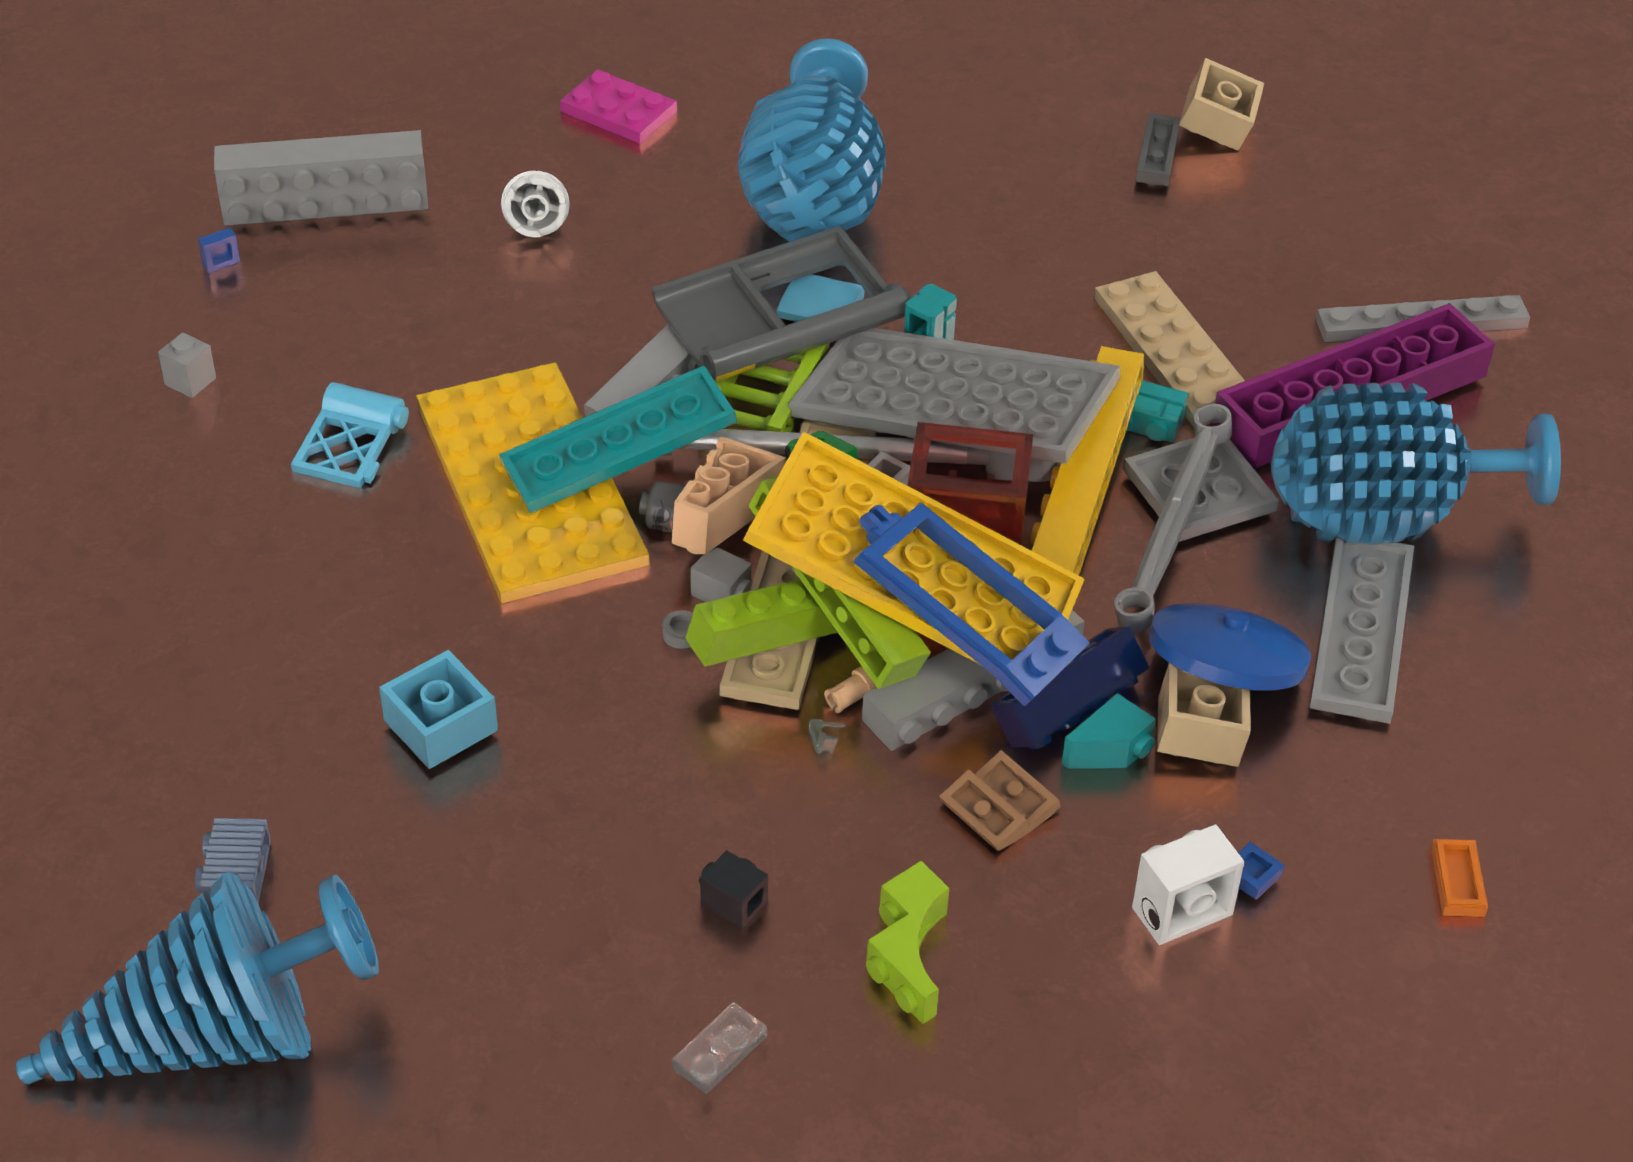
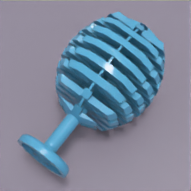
(813, 147)
(1390, 464)

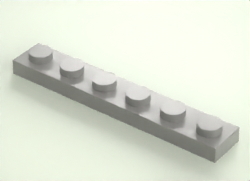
(1356, 321)

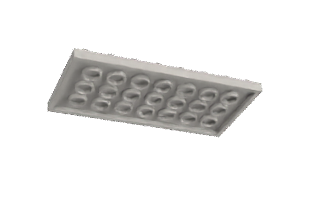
(901, 378)

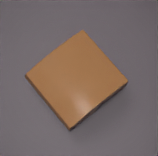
(1000, 801)

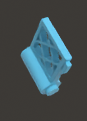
(357, 414)

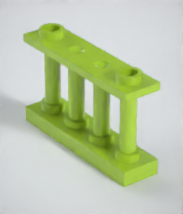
(781, 419)

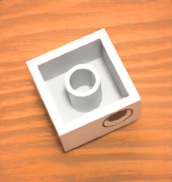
(1187, 884)

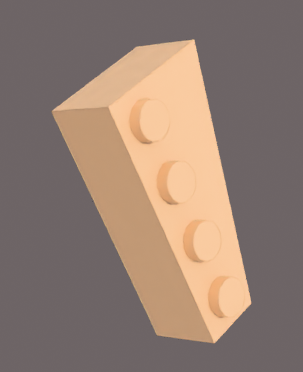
(719, 496)

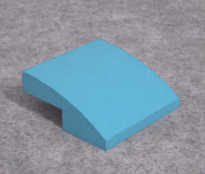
(815, 296)

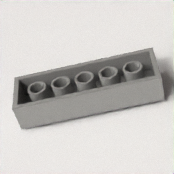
(320, 177)

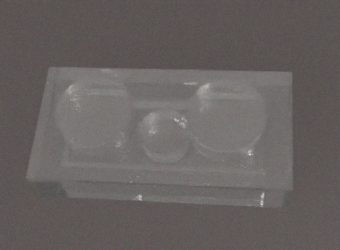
(719, 1047)

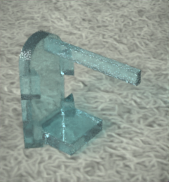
(822, 741)

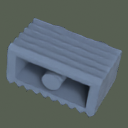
(235, 847)

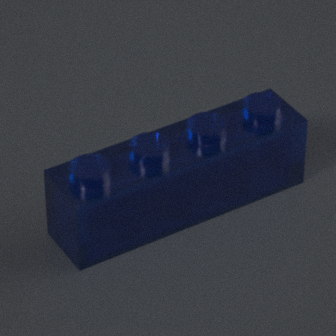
(1085, 684)

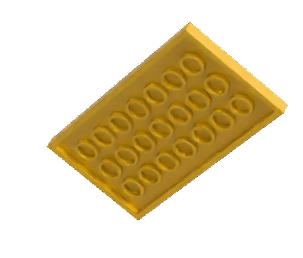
(816, 528)
(522, 550)

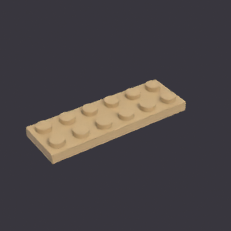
(1169, 337)

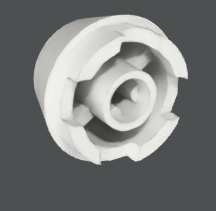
(535, 203)

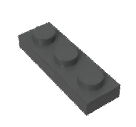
(1158, 149)

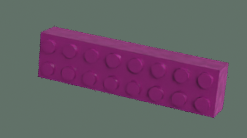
(1430, 350)

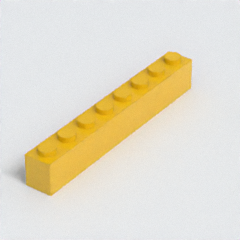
(1084, 480)

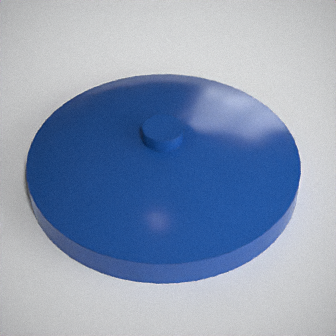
(1229, 646)

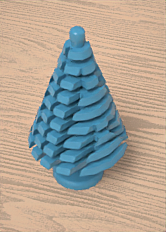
(206, 991)

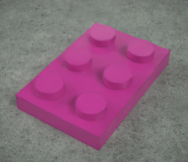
(618, 106)

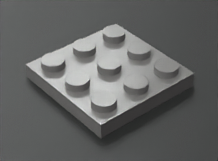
(1227, 495)

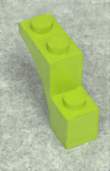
(909, 908)

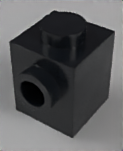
(733, 888)

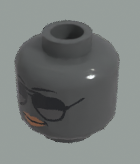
(659, 505)

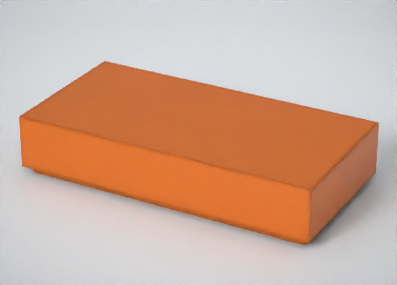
(1459, 878)

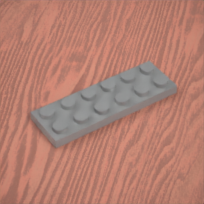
(1362, 630)

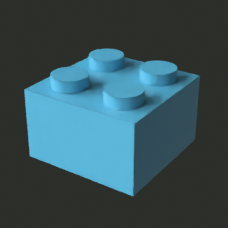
(438, 709)

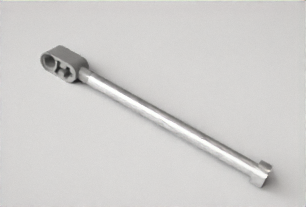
(900, 448)

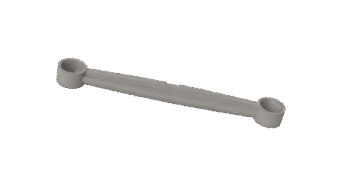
(1173, 517)

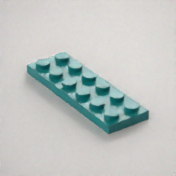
(617, 438)

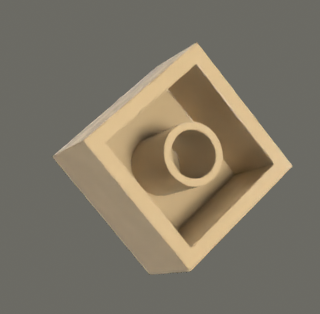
(1221, 104)
(1202, 718)

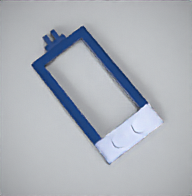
(1032, 666)

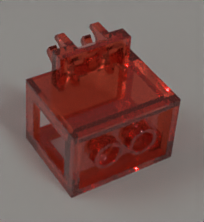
(987, 501)

